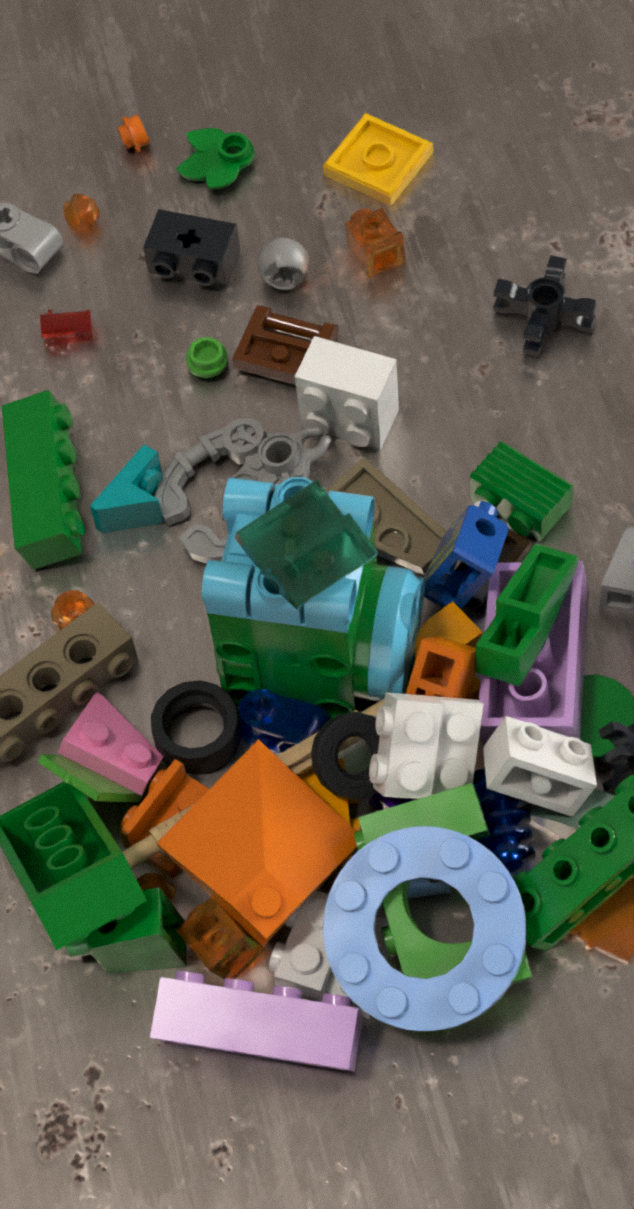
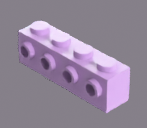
(257, 1023)

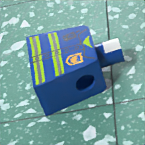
(476, 541)

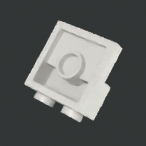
(425, 744)
(303, 958)

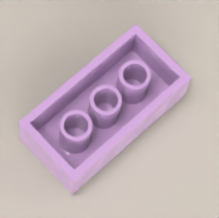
(554, 684)

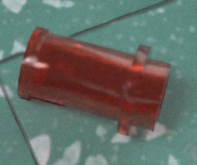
(65, 324)

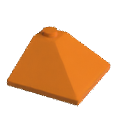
(260, 842)

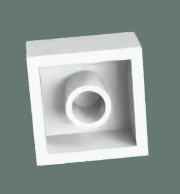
(347, 392)

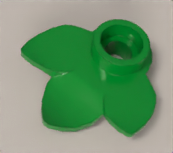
(216, 157)

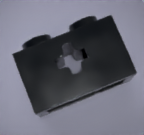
(192, 248)

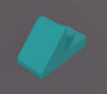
(128, 497)

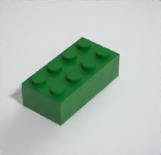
(68, 864)

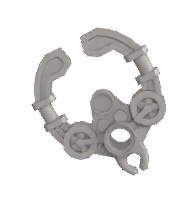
(246, 445)

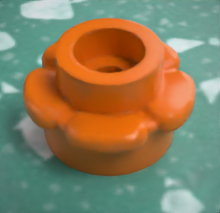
(133, 133)

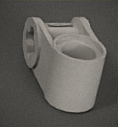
(27, 239)

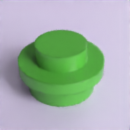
(206, 357)

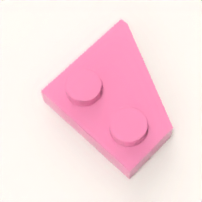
(111, 746)

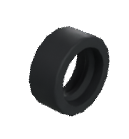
(193, 695)

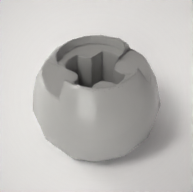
(283, 263)

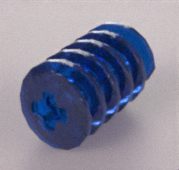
(505, 825)

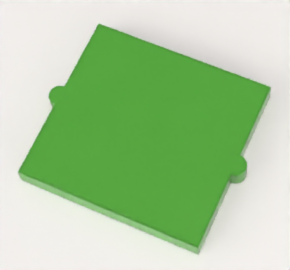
(87, 781)

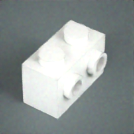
(539, 766)

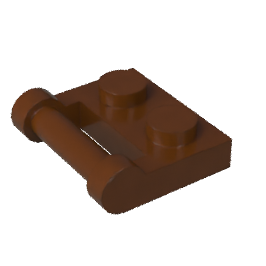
(273, 353)

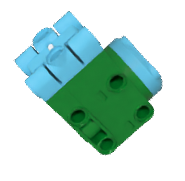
(332, 649)

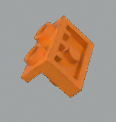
(167, 796)

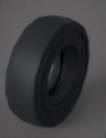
(326, 748)

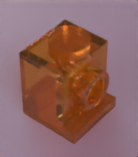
(370, 234)
(219, 940)

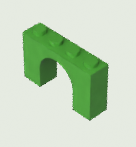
(451, 809)

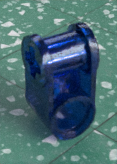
(282, 721)

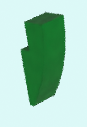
(525, 614)

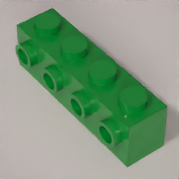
(42, 480)
(580, 871)

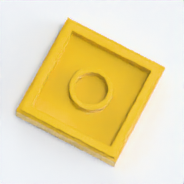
(378, 159)

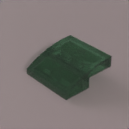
(305, 545)

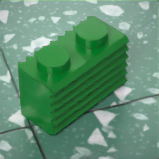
(521, 491)

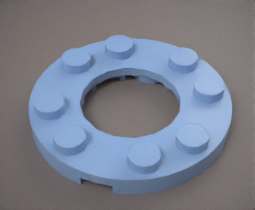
(496, 941)

